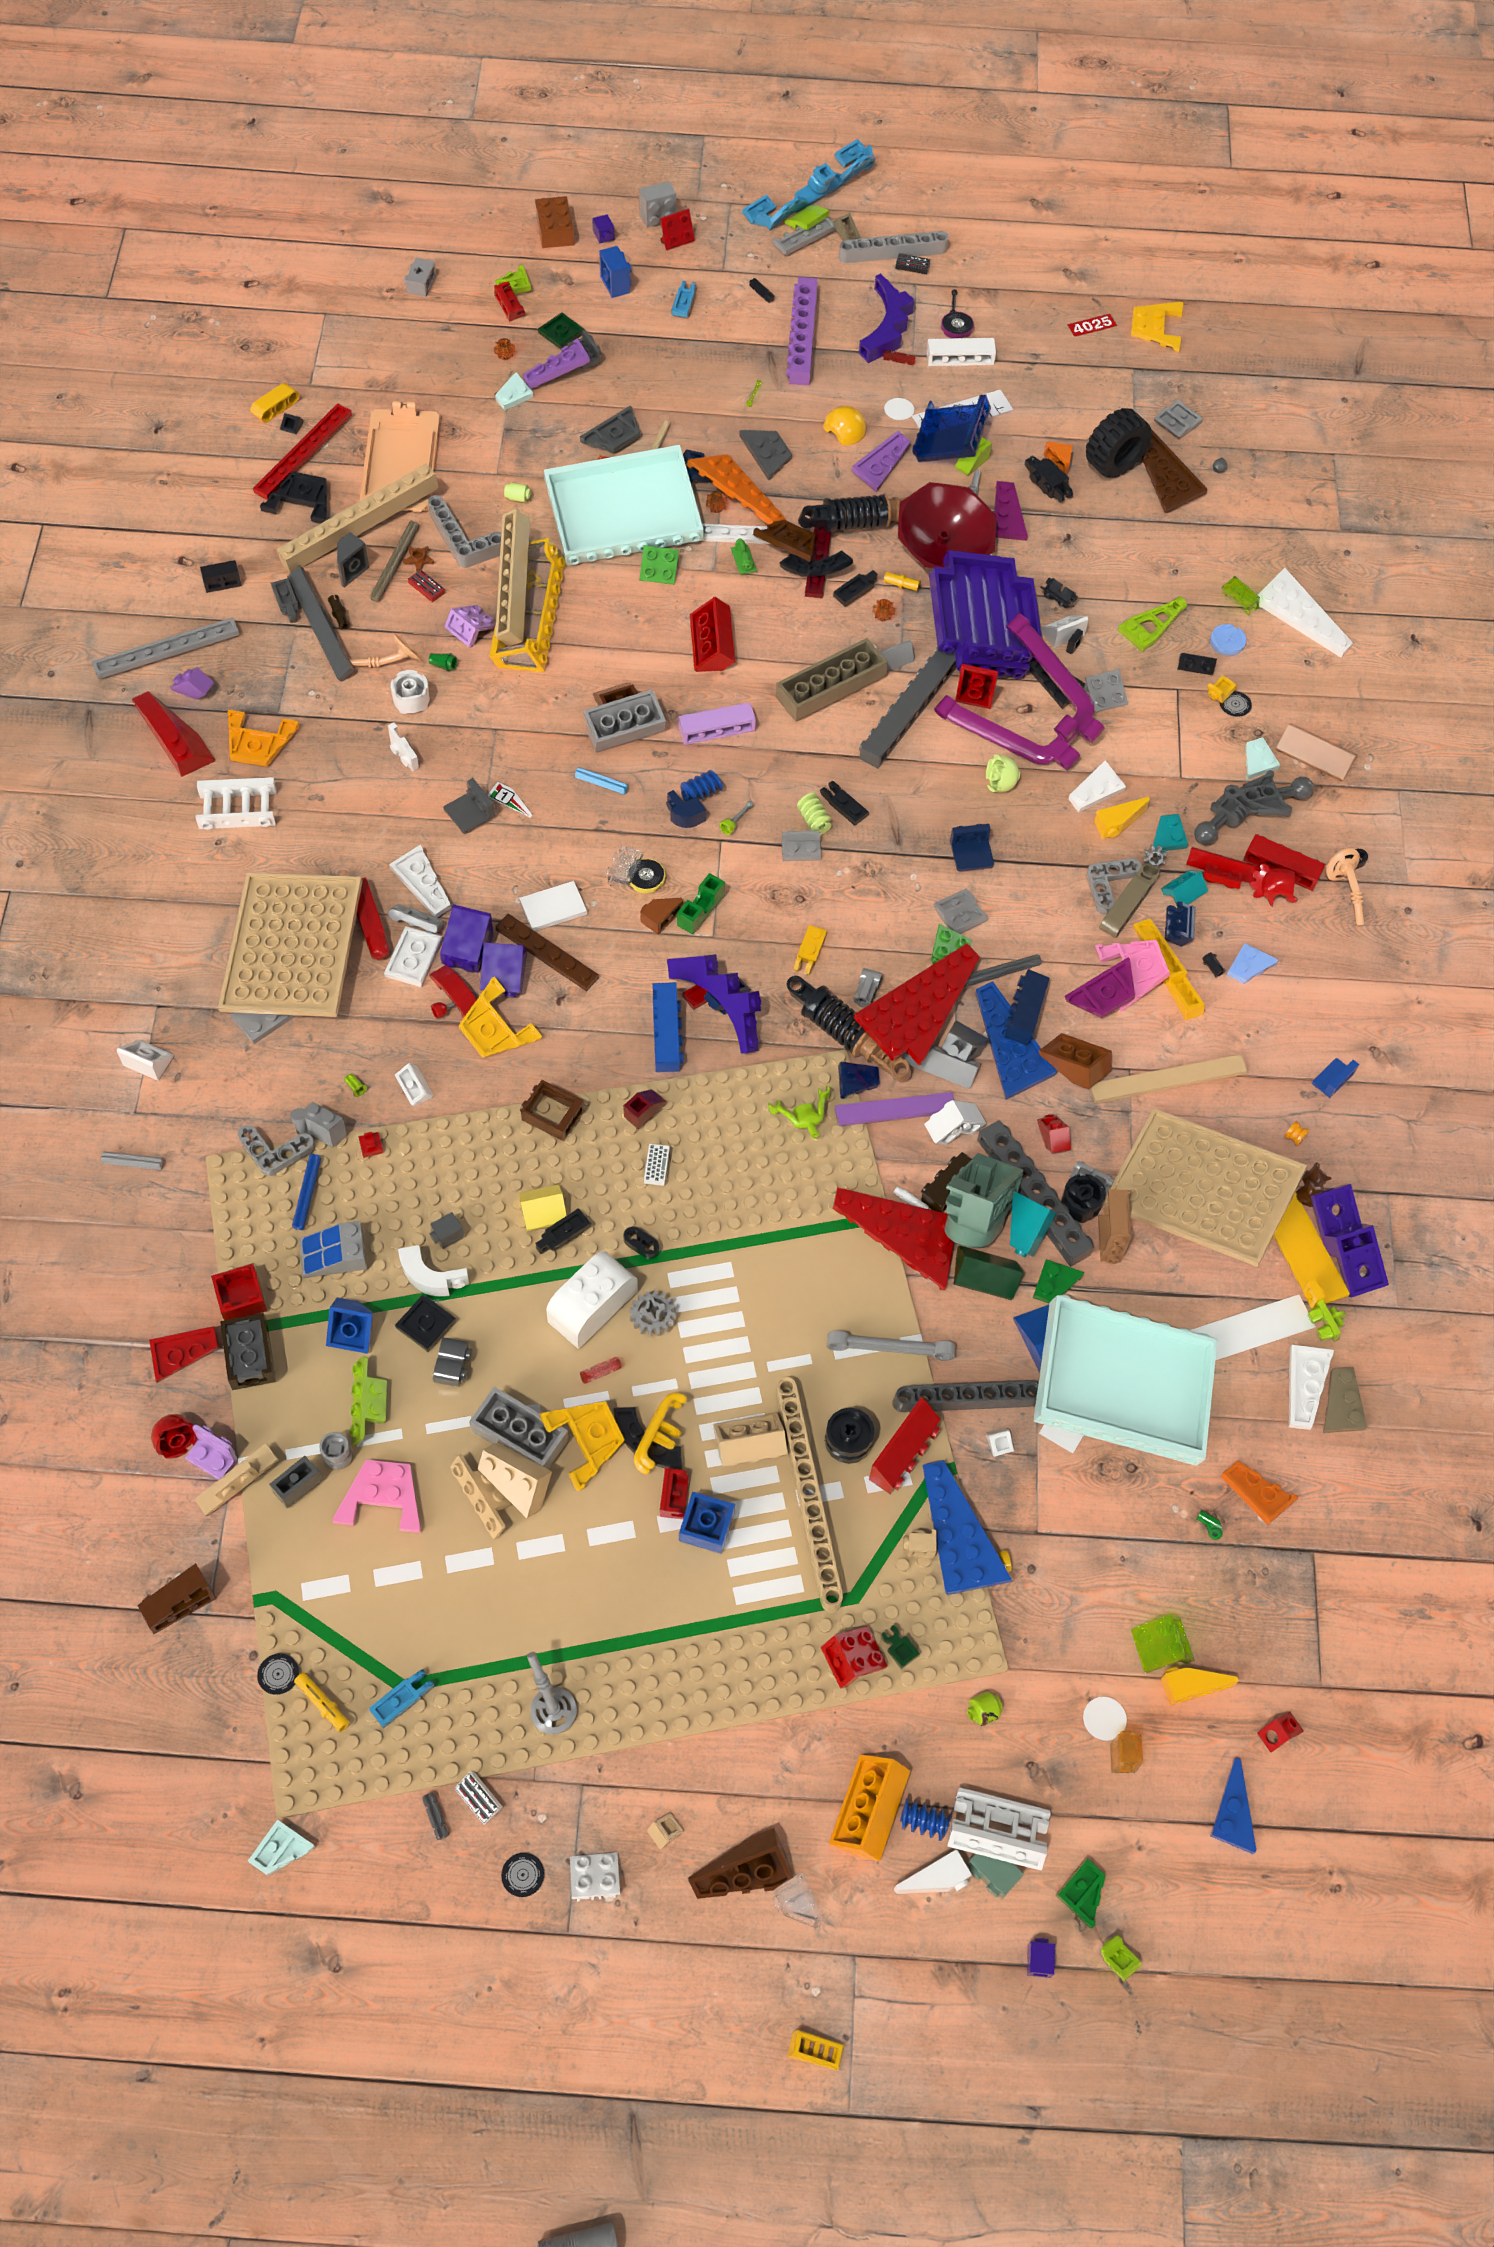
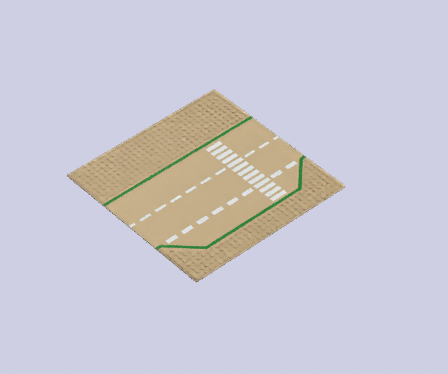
(595, 1581)

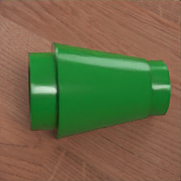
(443, 660)

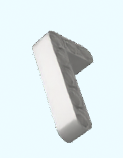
(465, 552)

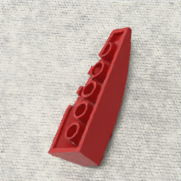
(176, 737)

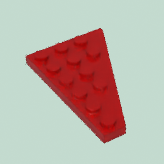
(905, 1229)

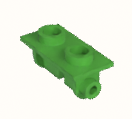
(743, 557)

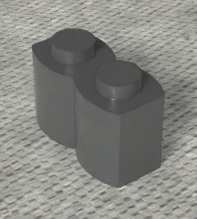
(451, 1362)

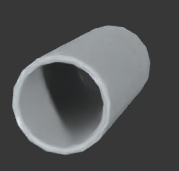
(592, 2237)

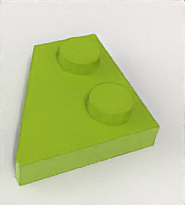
(517, 280)

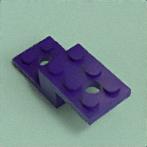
(1349, 1240)

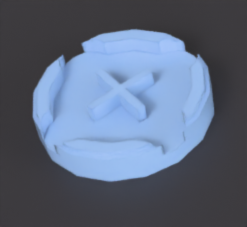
(1228, 639)

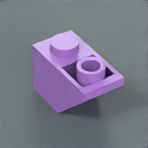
(192, 683)

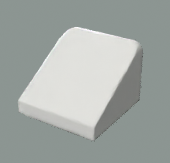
(1000, 1441)

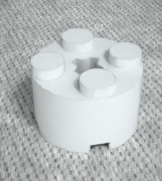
(410, 692)

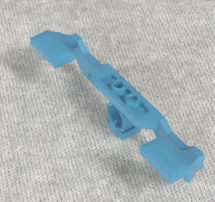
(819, 185)

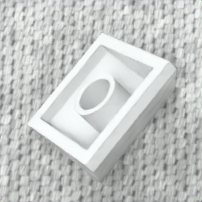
(1061, 630)
(145, 1058)

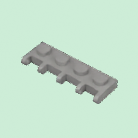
(803, 237)

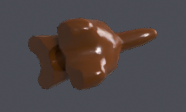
(1313, 1184)

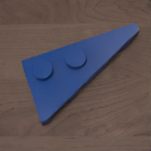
(1233, 1816)

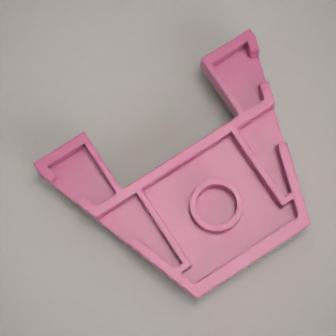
(1146, 964)
(382, 1485)

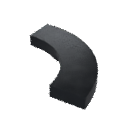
(816, 568)
(633, 1434)

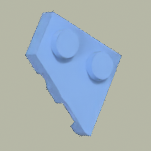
(1250, 963)

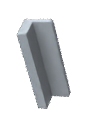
(946, 1066)

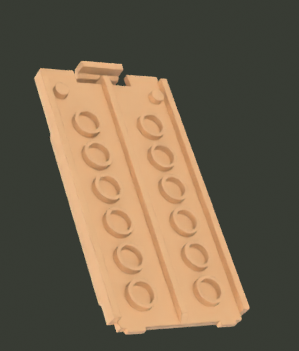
(398, 447)

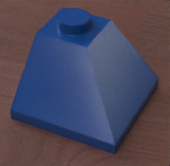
(349, 1326)

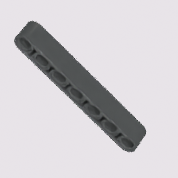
(976, 1392)

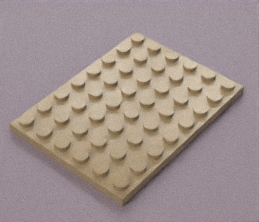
(291, 944)
(1208, 1186)

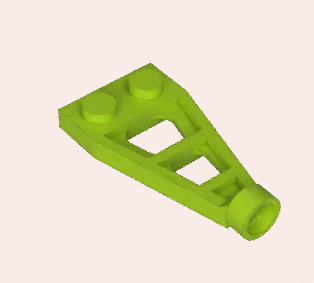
(1139, 635)

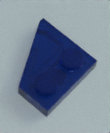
(857, 1078)

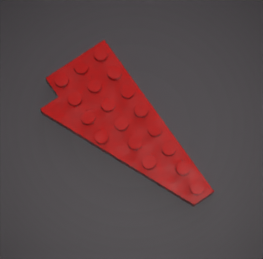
(917, 1009)

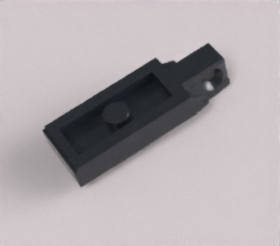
(855, 587)
(563, 1231)

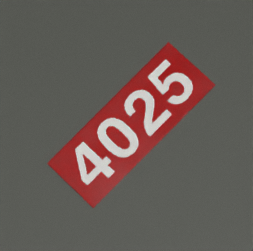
(1092, 325)

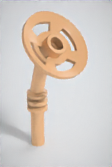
(404, 651)
(1346, 867)

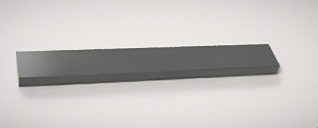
(320, 623)

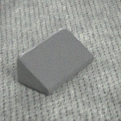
(898, 655)

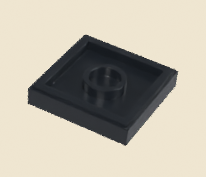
(425, 1323)

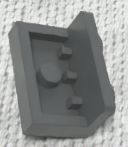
(593, 350)

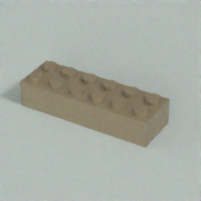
(831, 679)

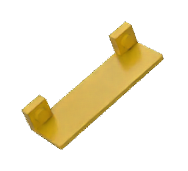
(1308, 1257)

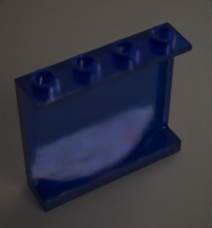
(951, 431)

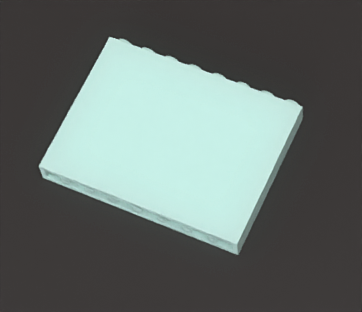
(620, 512)
(1126, 1380)

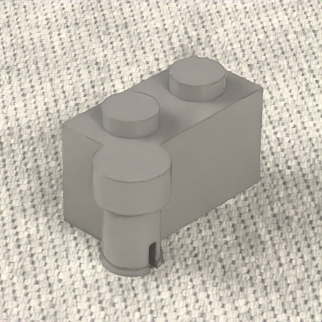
(319, 1124)

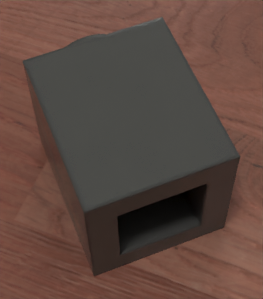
(446, 1230)

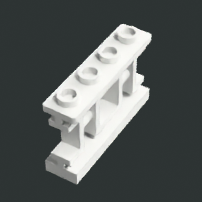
(995, 1842)

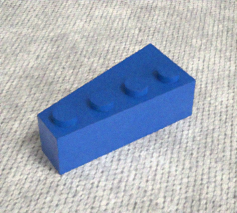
(666, 1027)

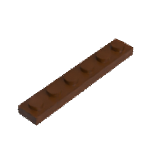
(547, 952)

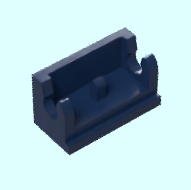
(1180, 923)

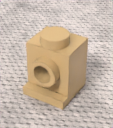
(920, 1544)

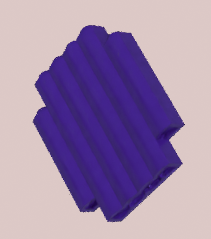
(975, 603)

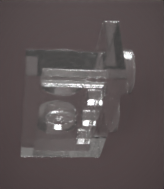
(624, 866)

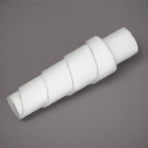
(909, 1198)

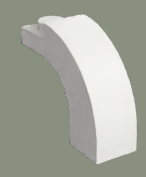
(427, 1280)

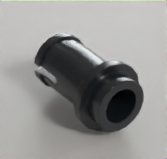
(1213, 964)

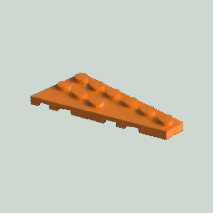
(735, 483)

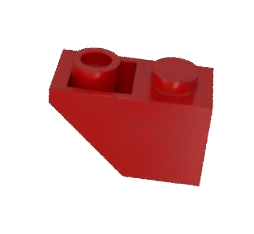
(1054, 1133)

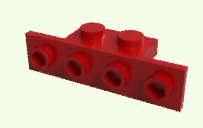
(1221, 868)

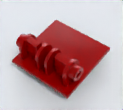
(677, 229)

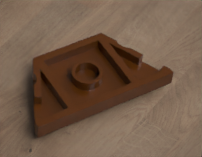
(789, 538)

